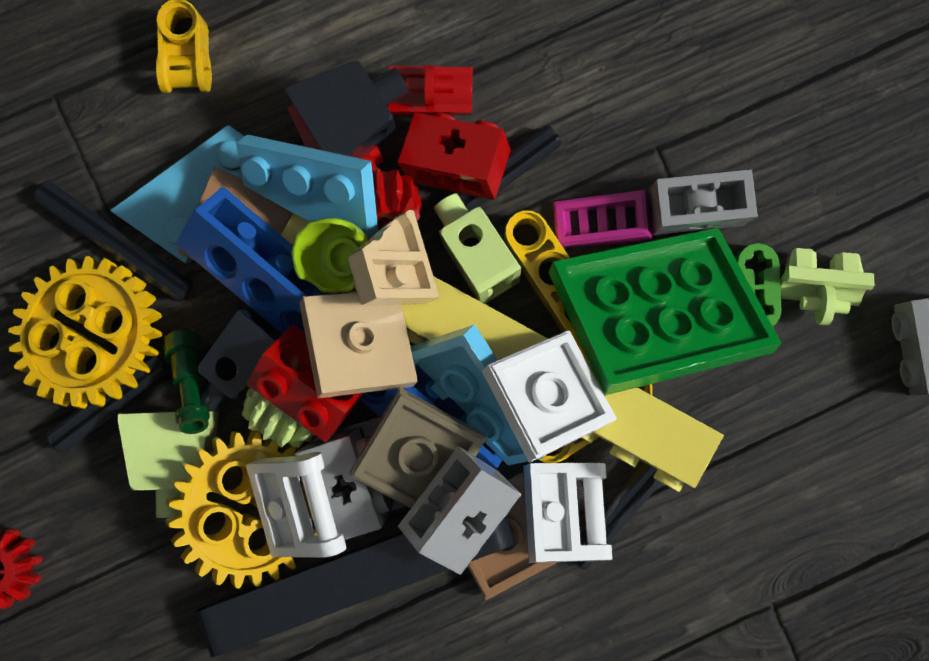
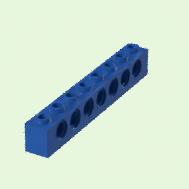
(260, 271)

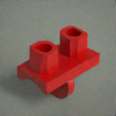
(435, 90)

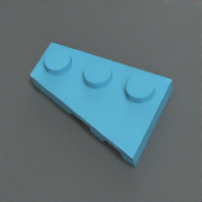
(310, 181)
(169, 200)
(456, 368)

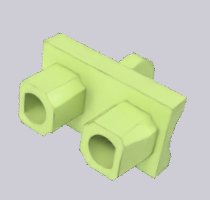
(825, 289)

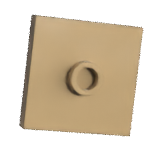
(356, 345)

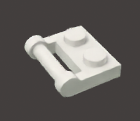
(284, 509)
(554, 512)

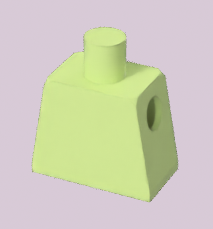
(485, 267)
(155, 453)

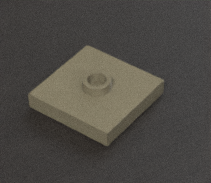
(411, 447)

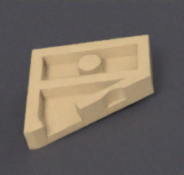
(394, 266)

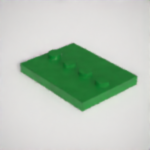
(662, 310)

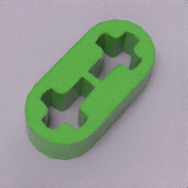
(768, 279)

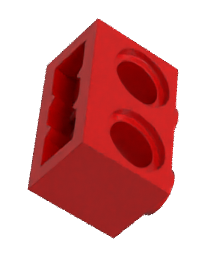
(288, 382)

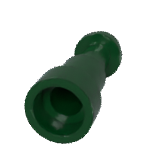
(182, 353)

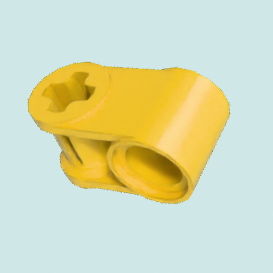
(182, 58)

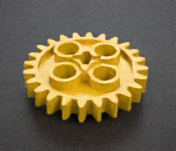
(62, 370)
(229, 548)

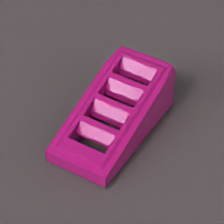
(601, 204)

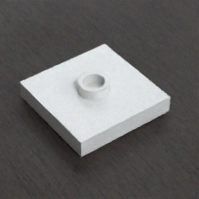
(548, 395)

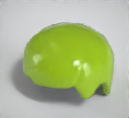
(323, 252)

